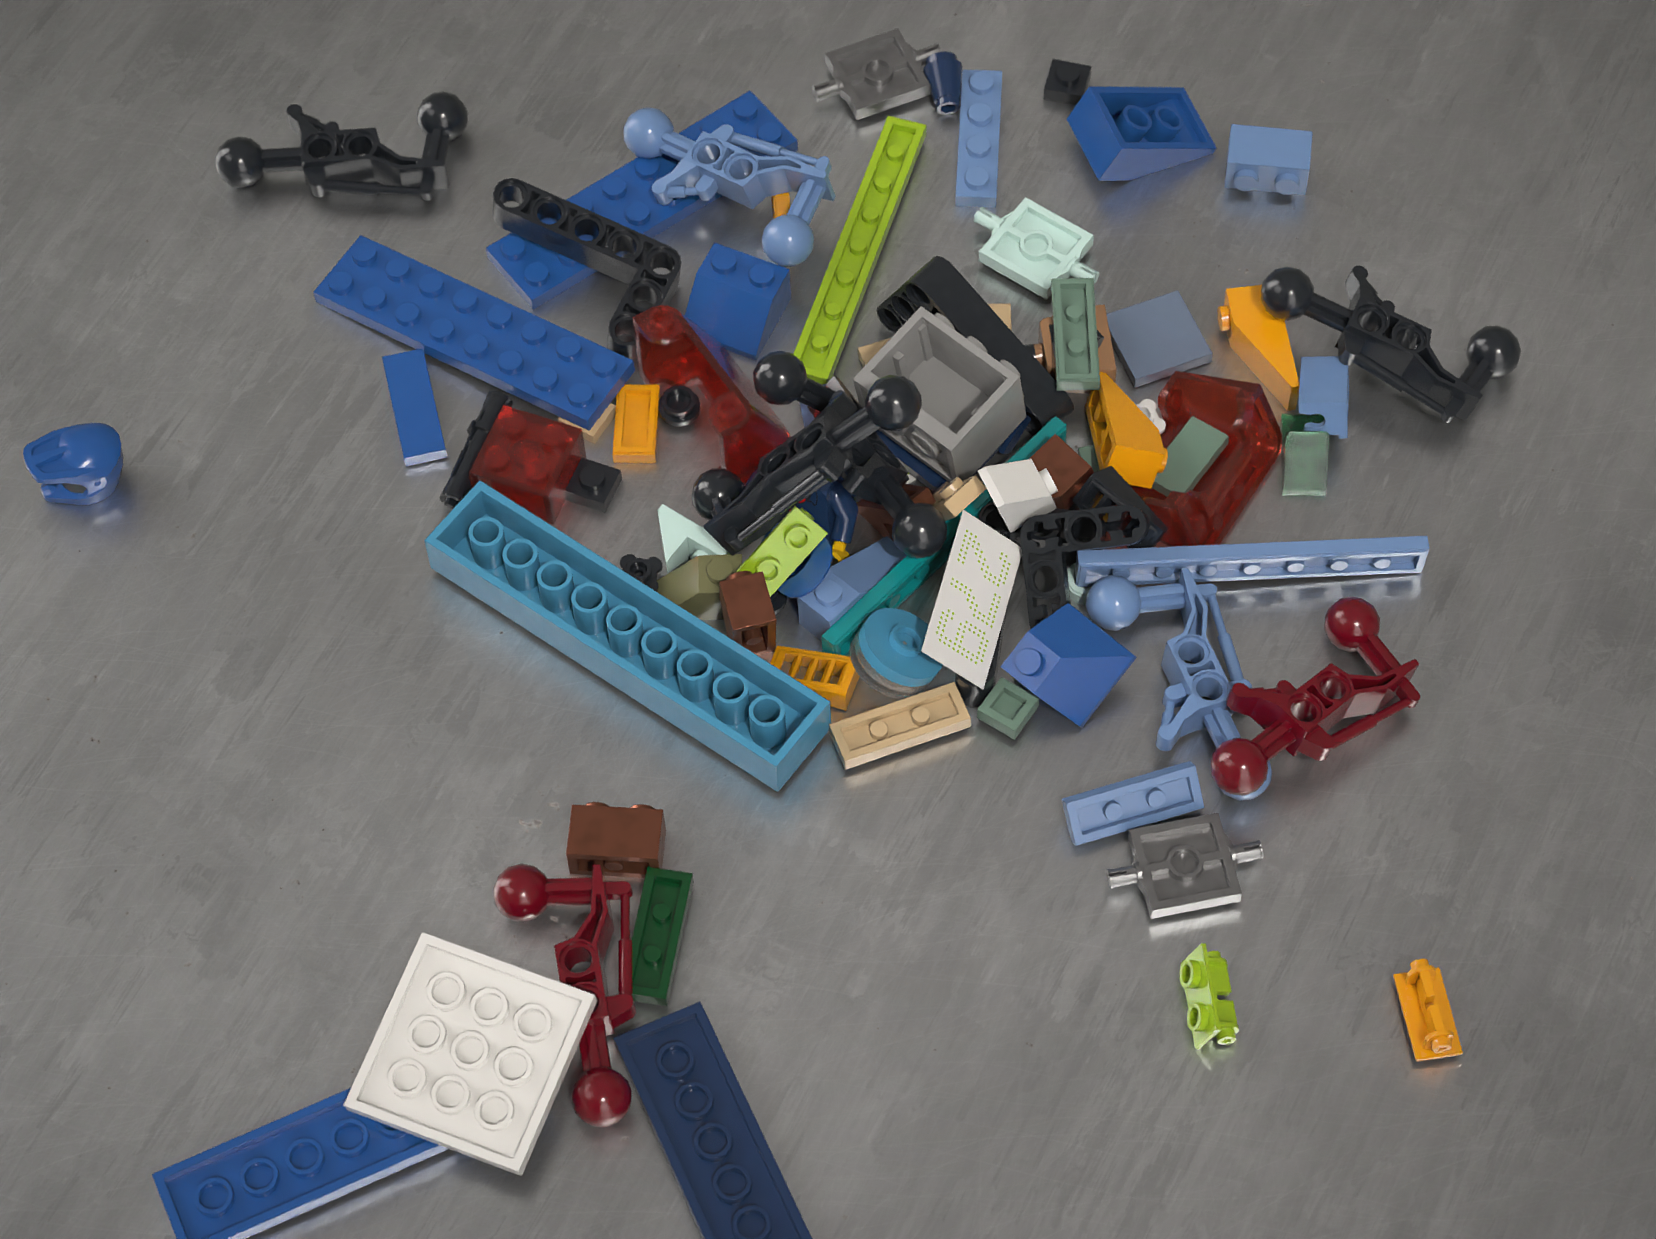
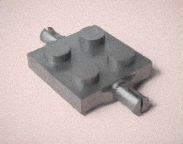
(876, 74)
(1184, 865)

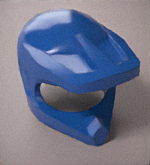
(76, 455)

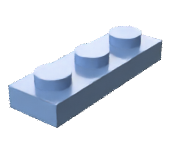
(1133, 803)

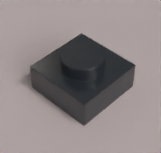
(1066, 82)
(593, 484)

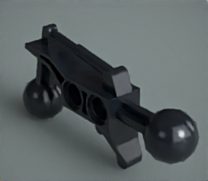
(343, 170)
(1393, 345)
(800, 463)
(876, 472)

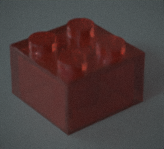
(530, 460)

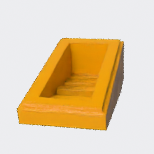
(829, 664)

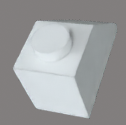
(1019, 491)

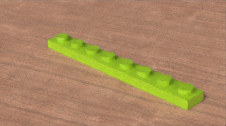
(859, 248)

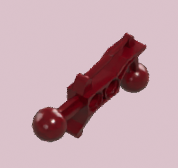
(1301, 716)
(522, 895)

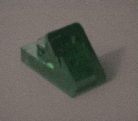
(1303, 456)

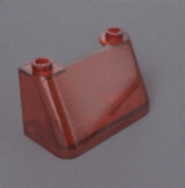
(684, 354)
(1222, 493)

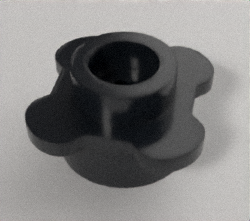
(649, 568)

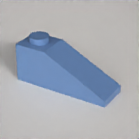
(846, 585)

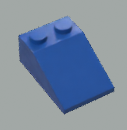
(1138, 130)

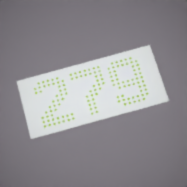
(972, 600)

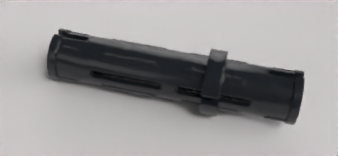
(459, 481)

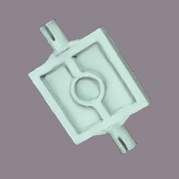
(1034, 247)

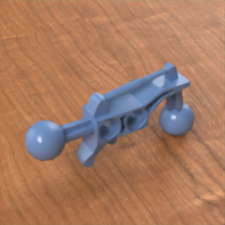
(720, 167)
(1115, 605)

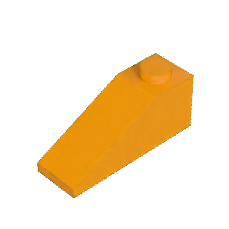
(1260, 342)
(1124, 435)

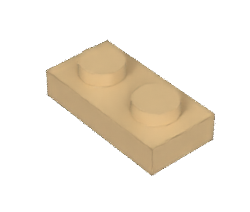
(957, 495)

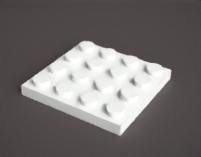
(471, 1053)

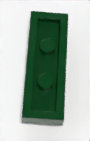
(659, 933)

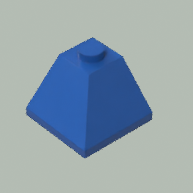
(1069, 663)

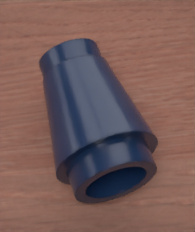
(945, 78)

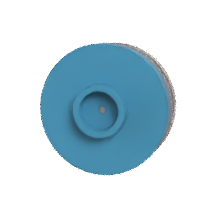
(890, 654)

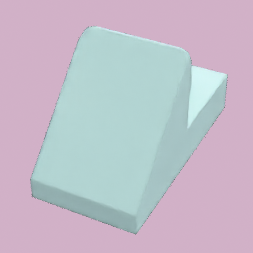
(684, 539)

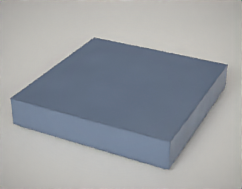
(1157, 339)

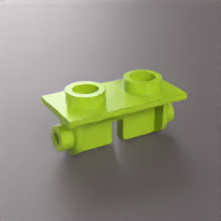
(785, 548)
(1203, 978)

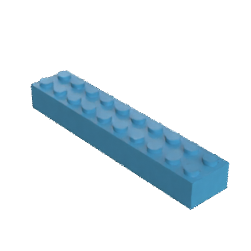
(629, 635)

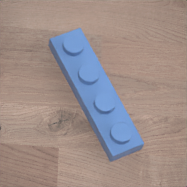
(979, 138)

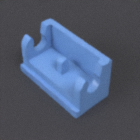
(1325, 392)

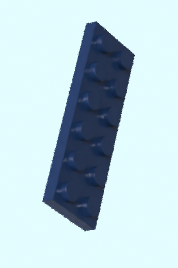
(708, 1129)

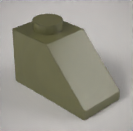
(696, 584)

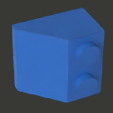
(739, 299)

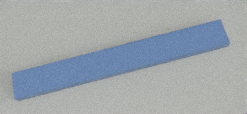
(1255, 560)

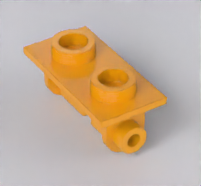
(1427, 1012)

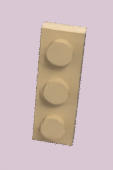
(899, 725)

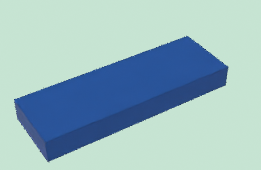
(414, 407)

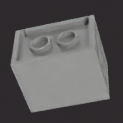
(964, 391)

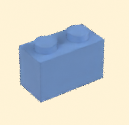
(1268, 159)

